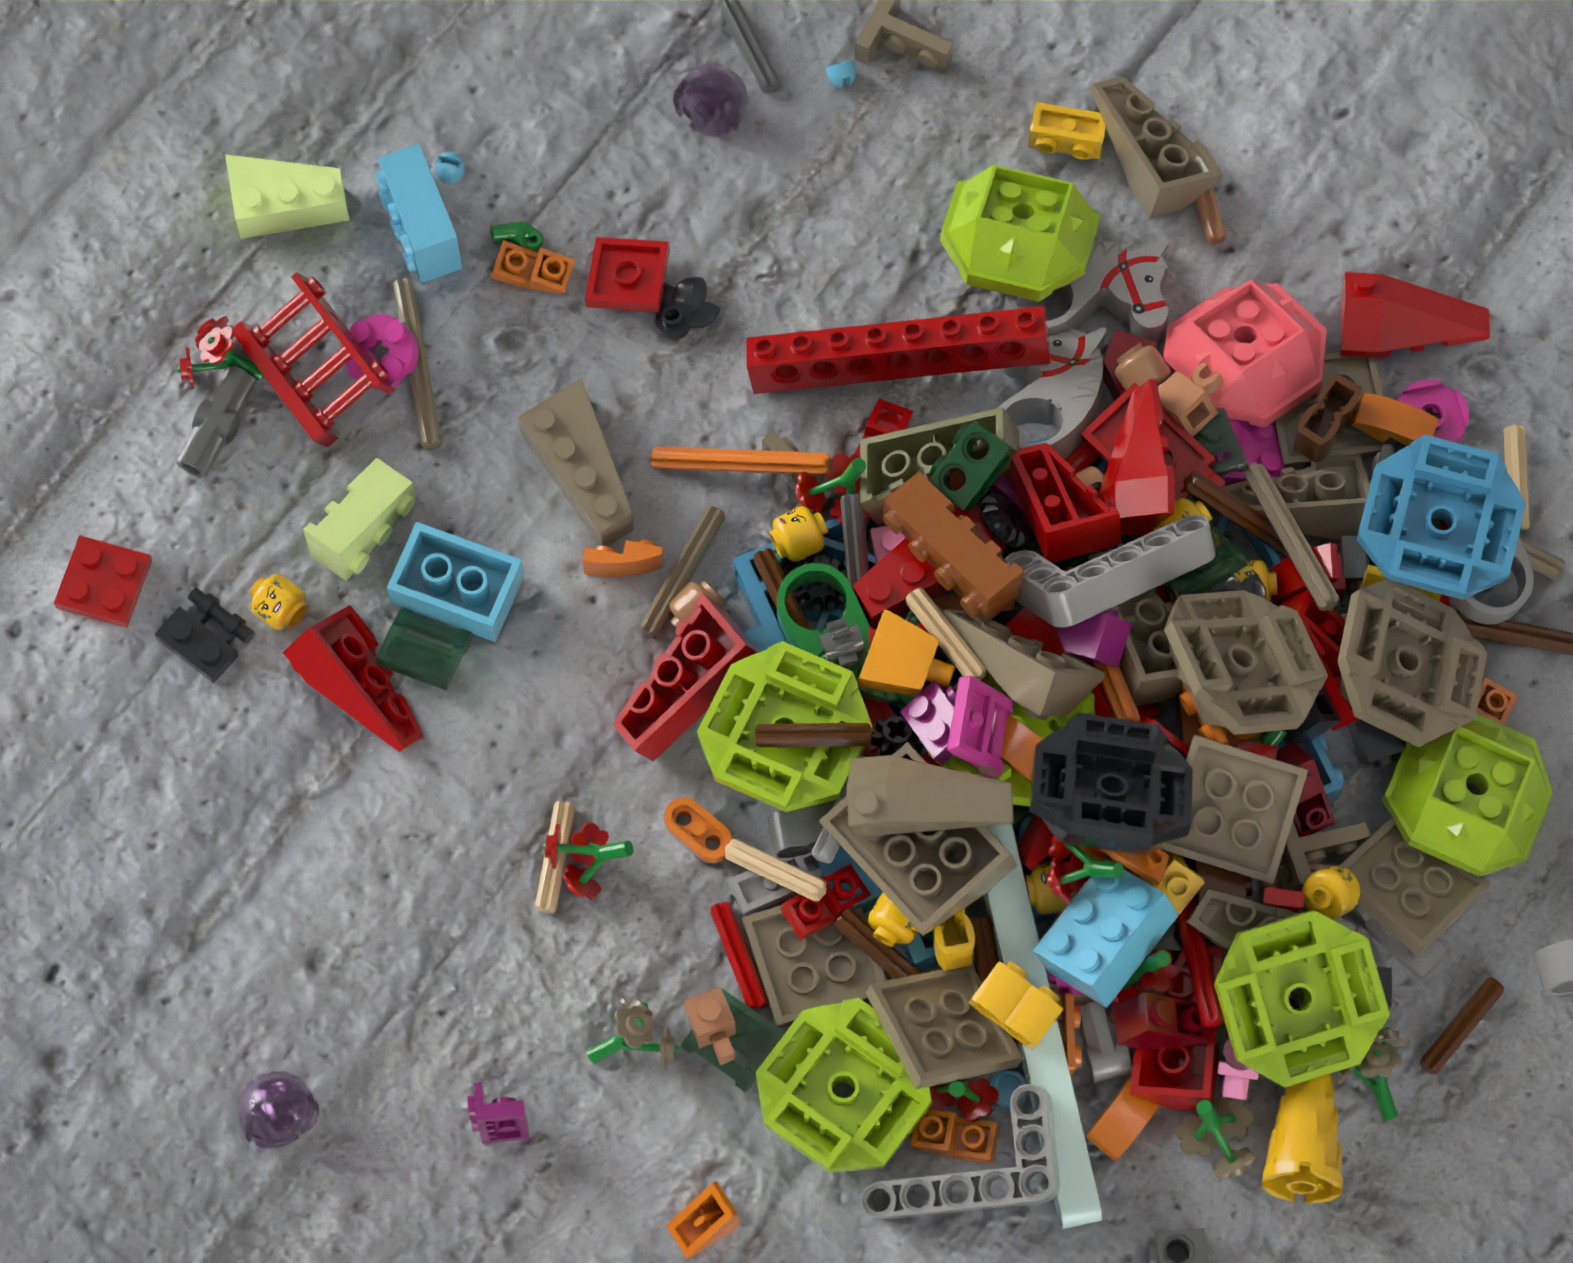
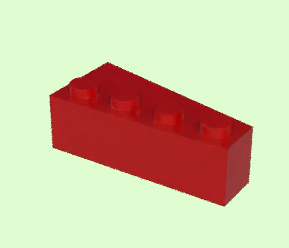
(683, 679)

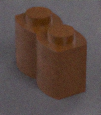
(1326, 418)

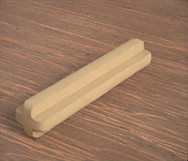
(1516, 462)
(941, 628)
(775, 870)
(551, 878)

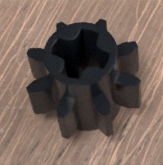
(893, 735)

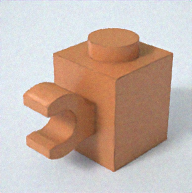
(1189, 400)
(712, 1022)

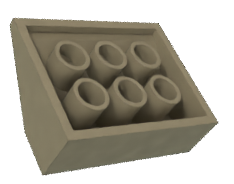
(925, 871)

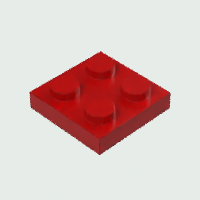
(627, 274)
(103, 581)

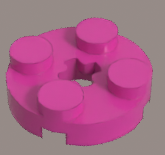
(393, 335)
(1441, 400)

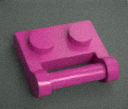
(979, 725)

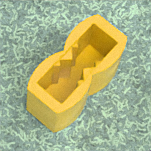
(954, 942)
(1016, 1004)

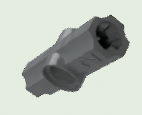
(216, 422)

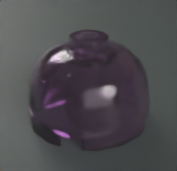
(712, 99)
(275, 1109)

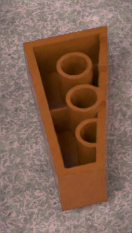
(953, 548)

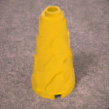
(1305, 1145)

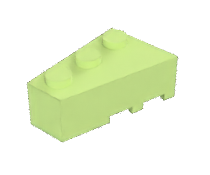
(284, 195)
(360, 520)

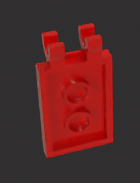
(1183, 452)

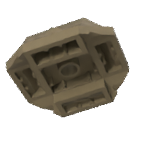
(1244, 661)
(1409, 663)

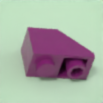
(1097, 638)

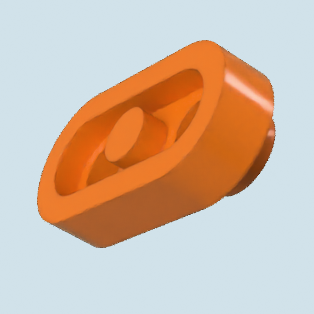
(699, 831)

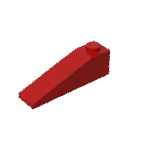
(1393, 314)
(1137, 475)
(341, 665)
(1184, 1074)

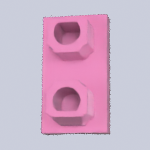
(1235, 1074)

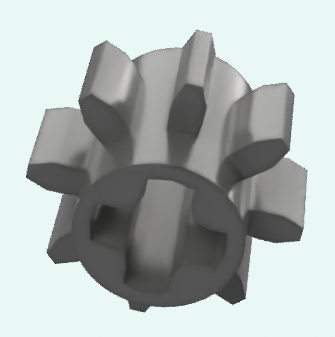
(842, 643)

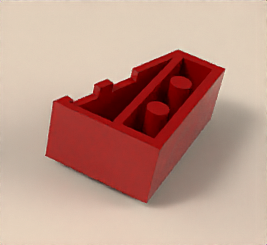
(1326, 635)

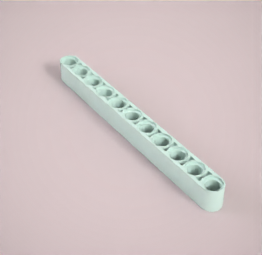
(1045, 1064)

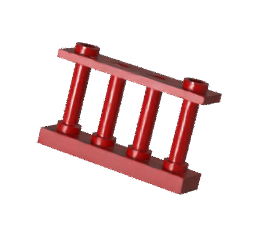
(277, 366)

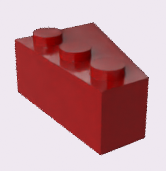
(1060, 507)

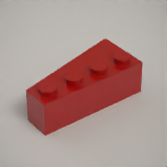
(901, 573)

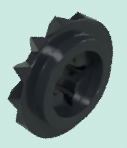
(1004, 520)
(817, 598)

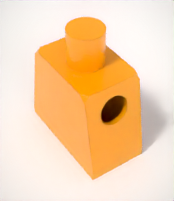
(902, 659)

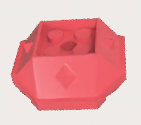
(1258, 343)

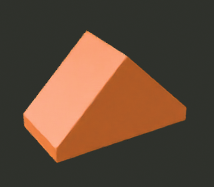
(704, 1221)

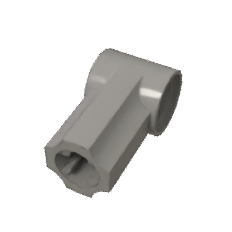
(1103, 1054)

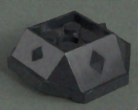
(1111, 785)

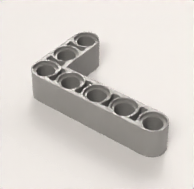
(1115, 576)
(980, 1181)

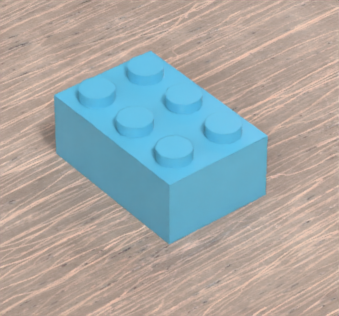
(417, 214)
(455, 581)
(1105, 934)

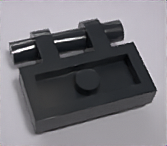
(196, 643)

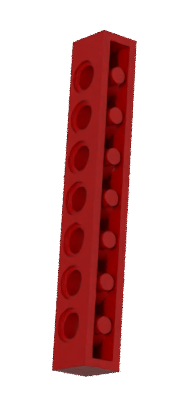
(898, 350)

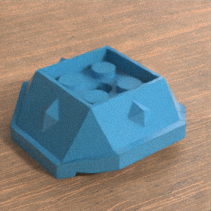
(1451, 484)

